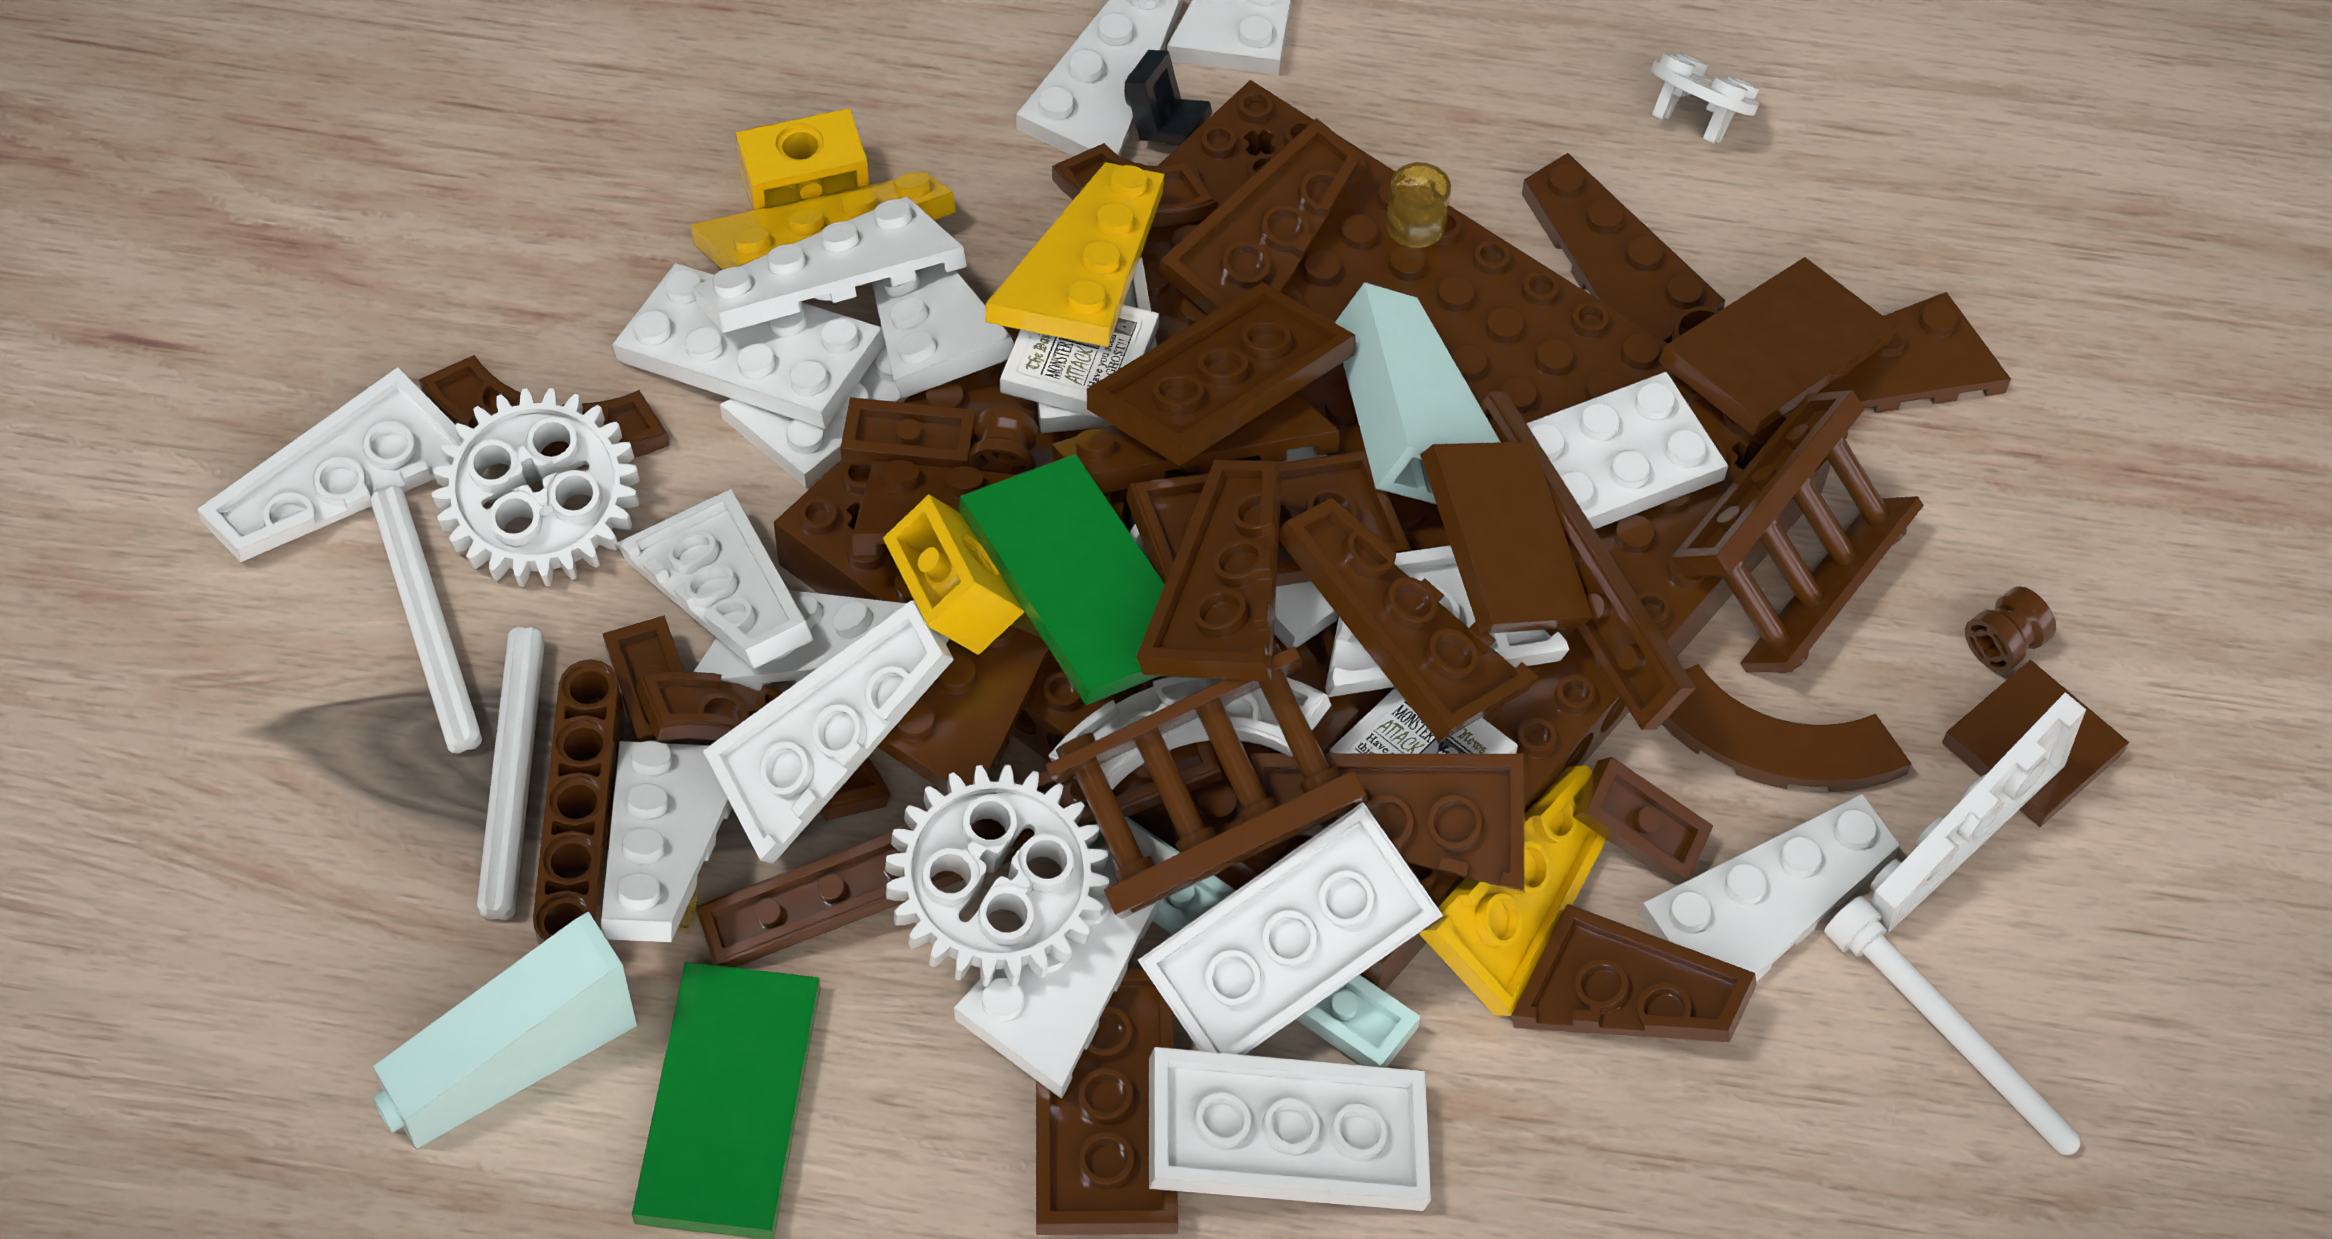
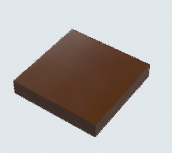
(2009, 714)

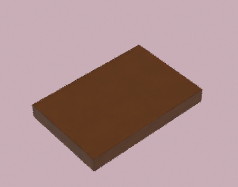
(1506, 536)

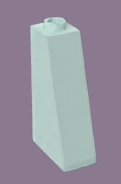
(1405, 390)
(507, 1034)

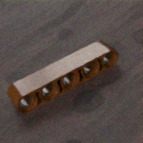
(575, 788)

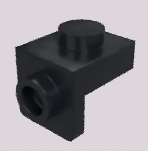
(1157, 103)

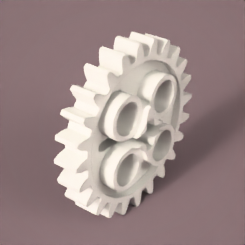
(556, 534)
(946, 842)

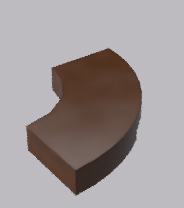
(1183, 197)

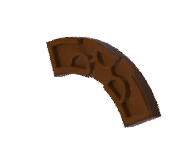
(469, 384)
(708, 708)
(1783, 751)

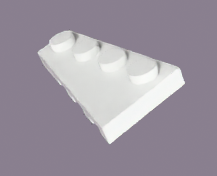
(1232, 35)
(830, 265)
(800, 447)
(722, 578)
(819, 731)
(1979, 814)
(659, 837)

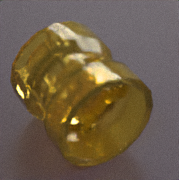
(1418, 204)

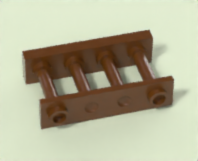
(1753, 512)
(1200, 849)

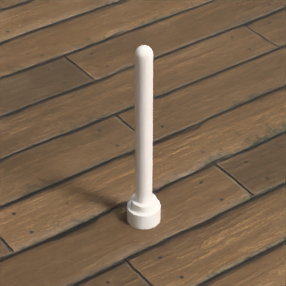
(1860, 931)

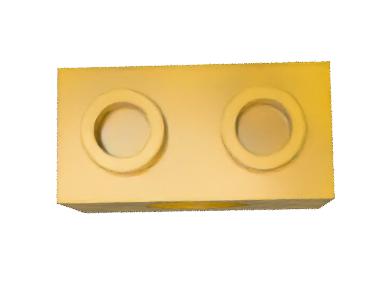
(801, 158)
(951, 576)

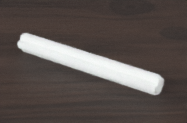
(426, 620)
(511, 774)

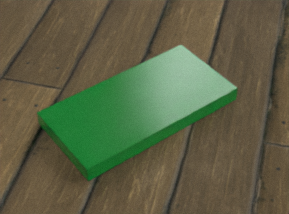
(1070, 571)
(727, 1101)

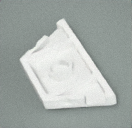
(1355, 670)

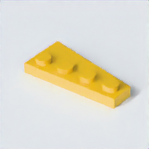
(753, 234)
(1084, 262)

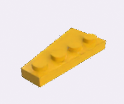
(1499, 934)

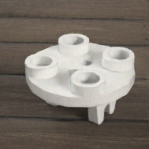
(1687, 76)

